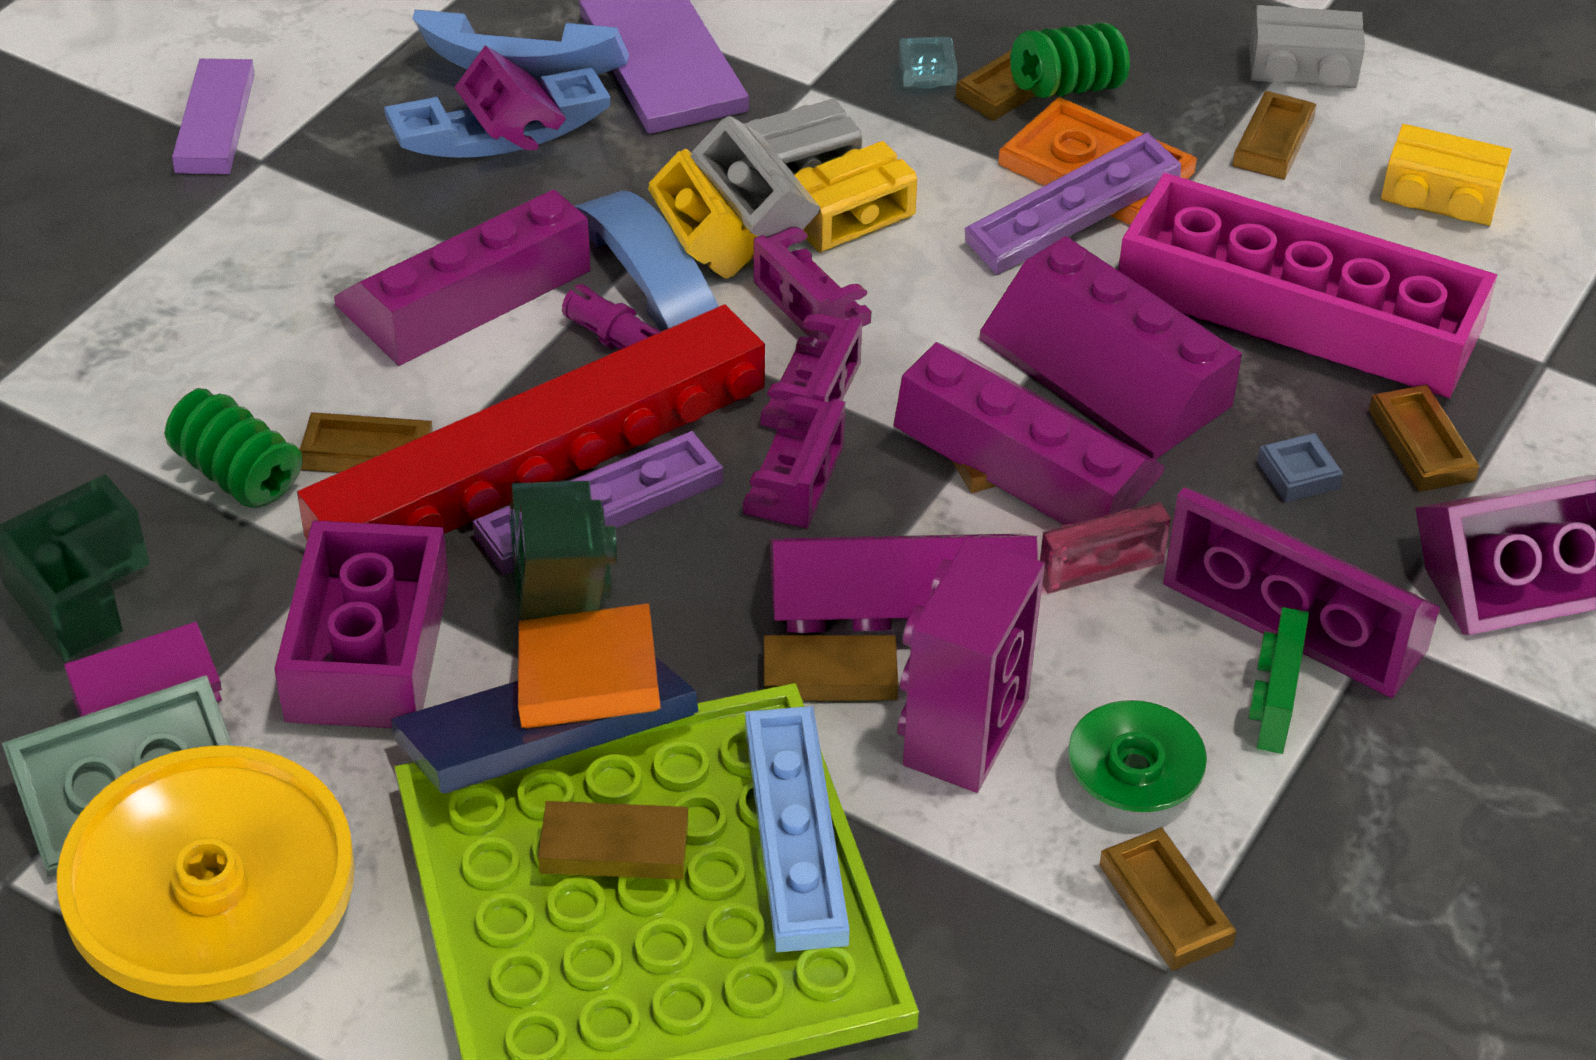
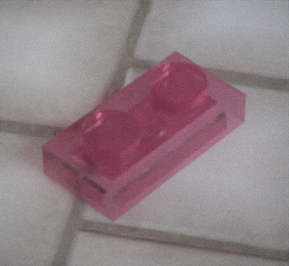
(1104, 547)

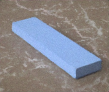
(796, 830)

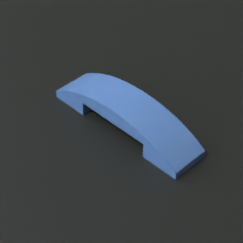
(580, 45)
(431, 131)
(651, 256)

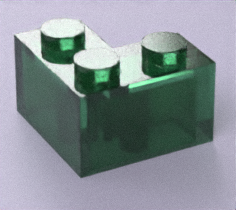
(559, 549)
(65, 558)

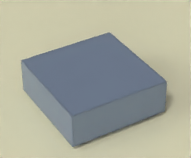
(1299, 467)

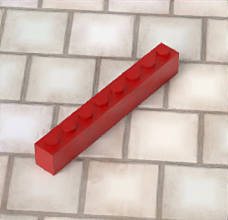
(549, 429)

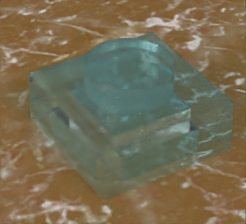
(927, 62)

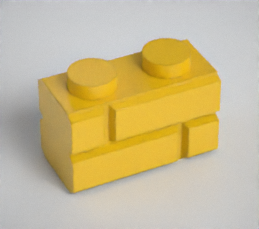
(1446, 174)
(858, 194)
(701, 216)

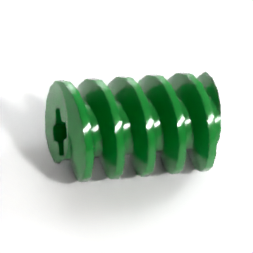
(1070, 60)
(232, 448)

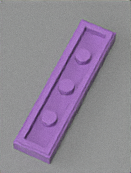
(1070, 203)
(626, 490)

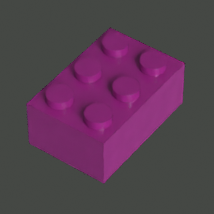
(362, 624)
(969, 662)

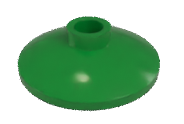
(1137, 756)

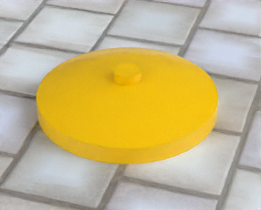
(206, 873)

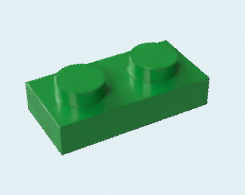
(1274, 700)

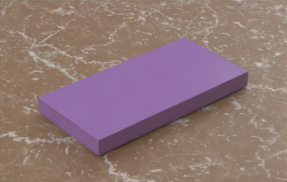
(673, 63)

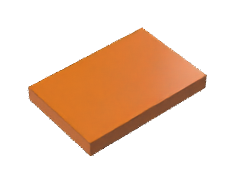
(1070, 137)
(587, 666)

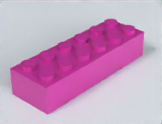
(1308, 283)

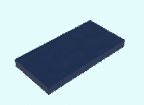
(484, 738)

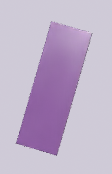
(213, 116)

